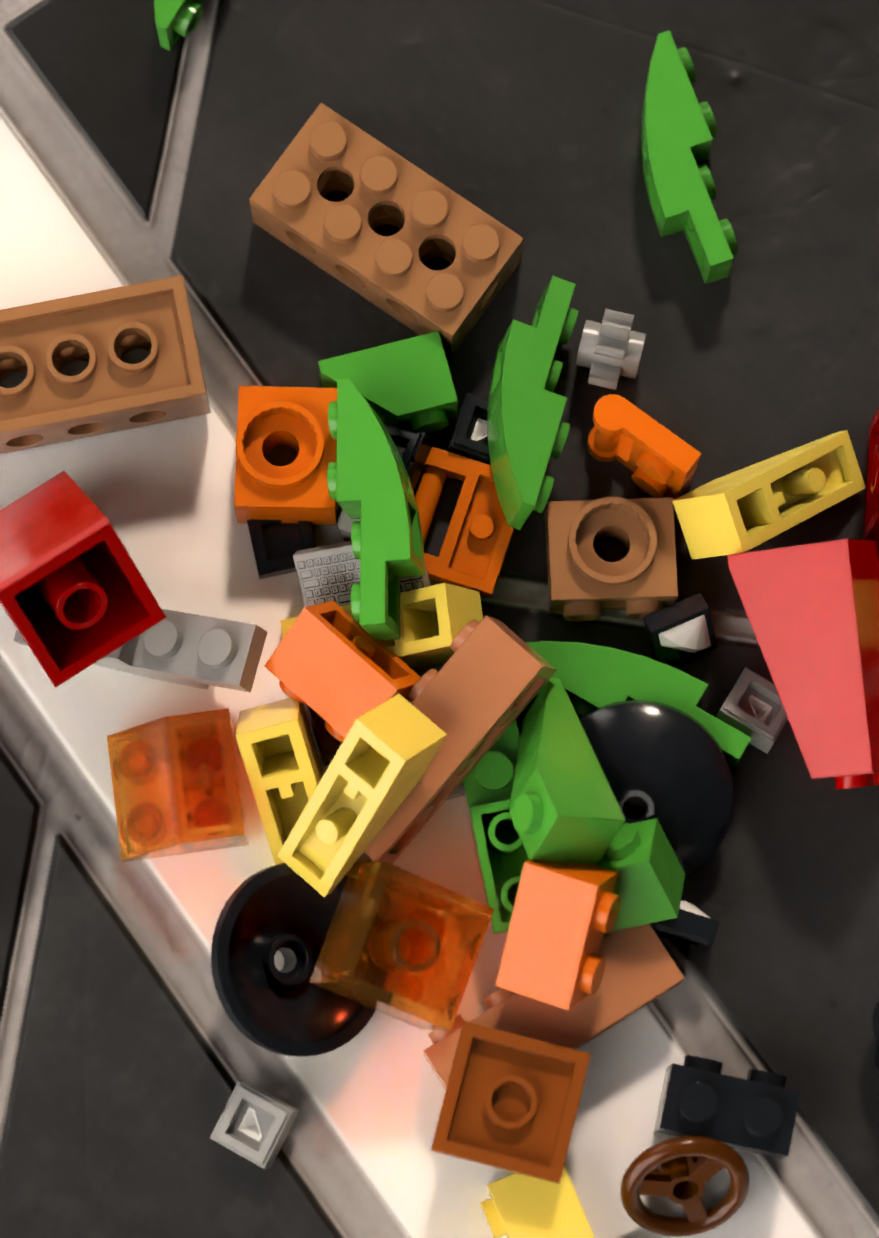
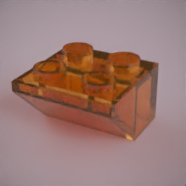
(177, 786)

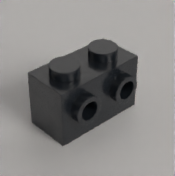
(742, 1113)

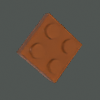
(511, 1102)

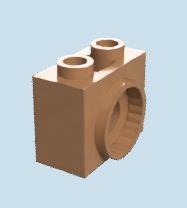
(584, 583)

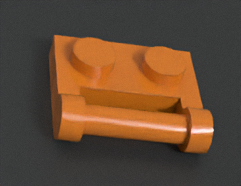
(657, 456)
(478, 529)

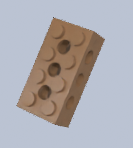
(383, 190)
(109, 392)

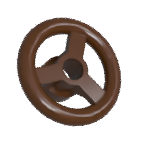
(680, 1171)

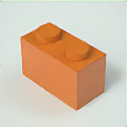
(337, 667)
(559, 932)

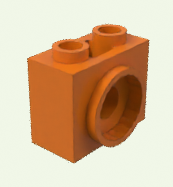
(289, 418)

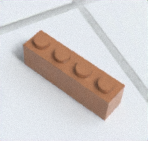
(474, 704)
(634, 976)

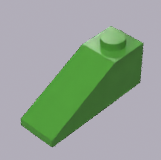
(559, 789)

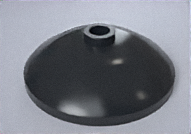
(672, 766)
(274, 1006)

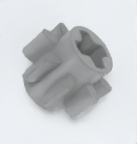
(610, 349)

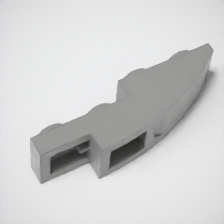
(191, 652)

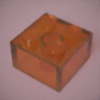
(402, 945)

